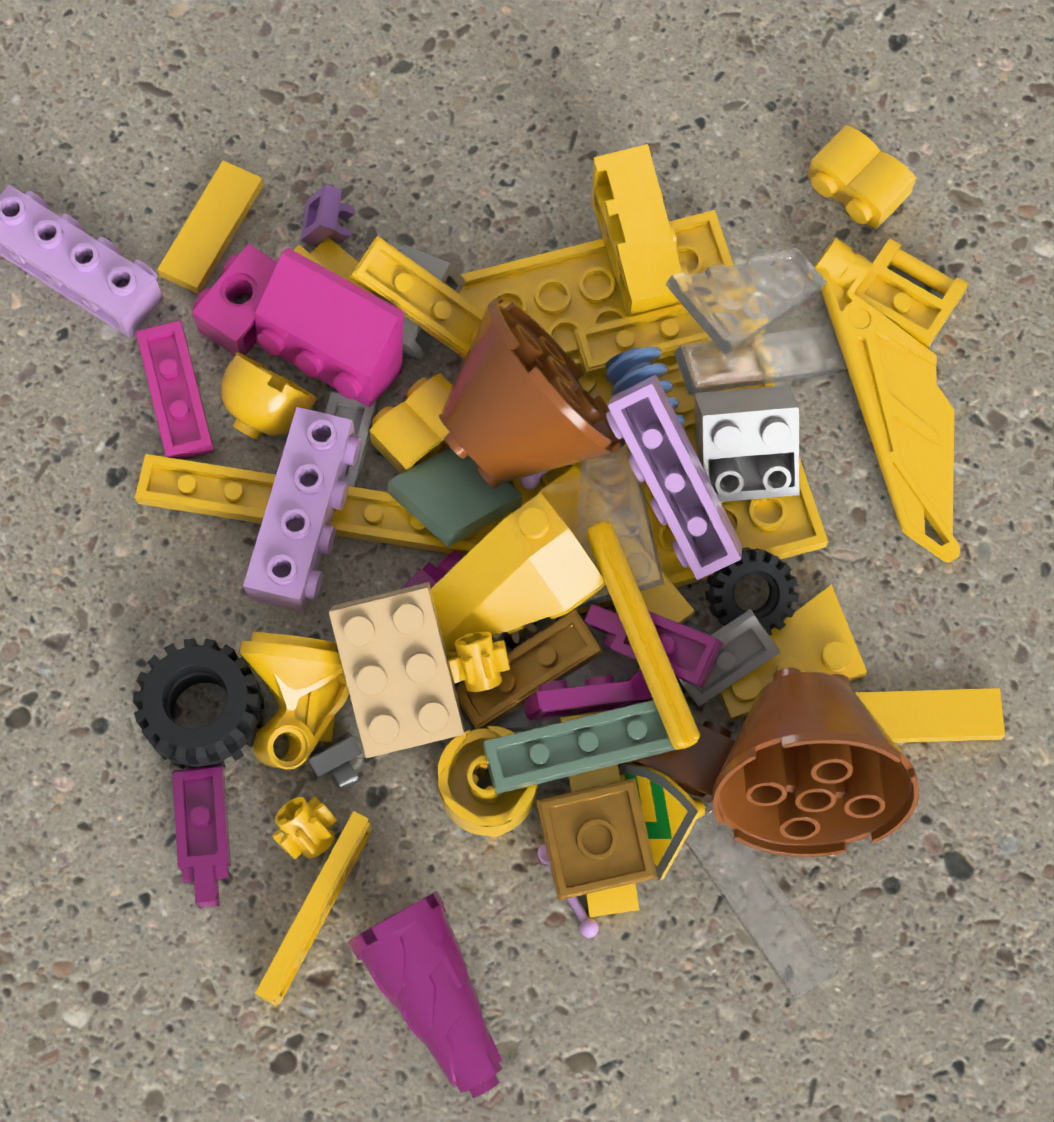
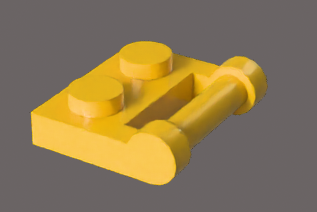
(903, 301)

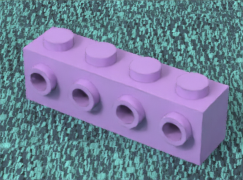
(75, 263)
(675, 477)
(301, 510)

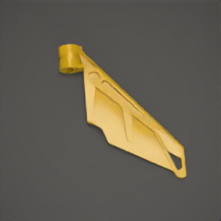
(899, 402)

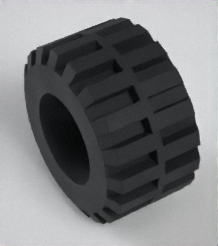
(182, 670)

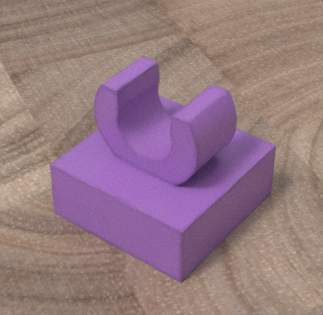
(322, 217)

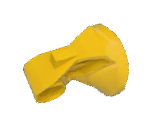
(309, 690)

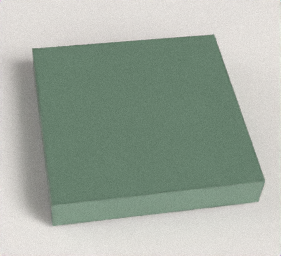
(452, 496)

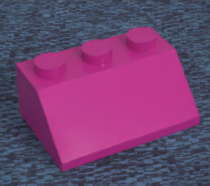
(330, 328)

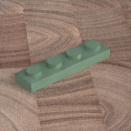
(576, 746)

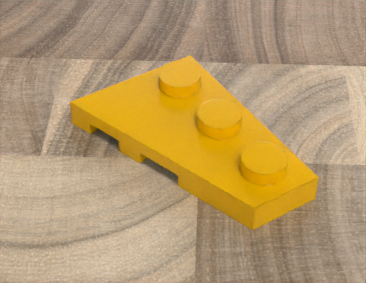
(812, 642)

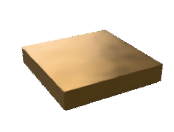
(596, 839)

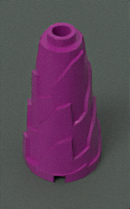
(427, 980)

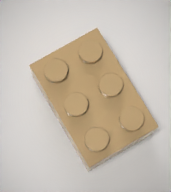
(397, 670)

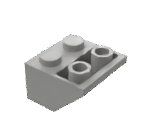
(749, 442)

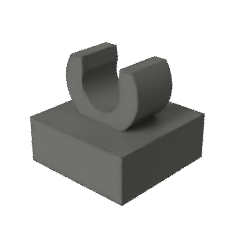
(335, 758)

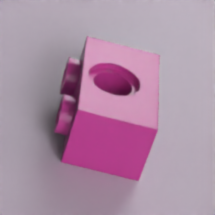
(230, 323)

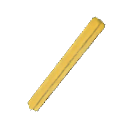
(642, 636)

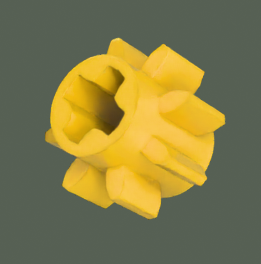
(478, 661)
(304, 827)

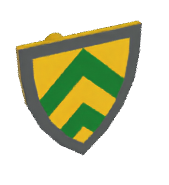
(666, 812)

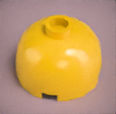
(261, 398)

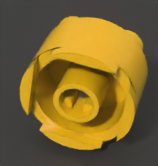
(463, 799)

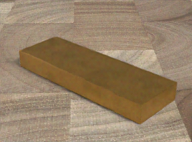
(540, 660)

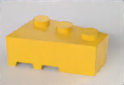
(635, 228)

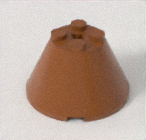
(522, 402)
(813, 770)

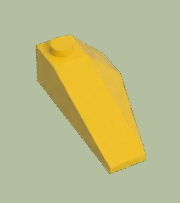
(516, 576)

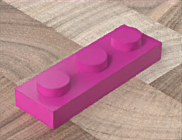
(174, 391)

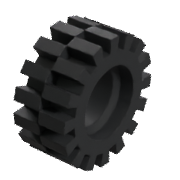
(780, 585)

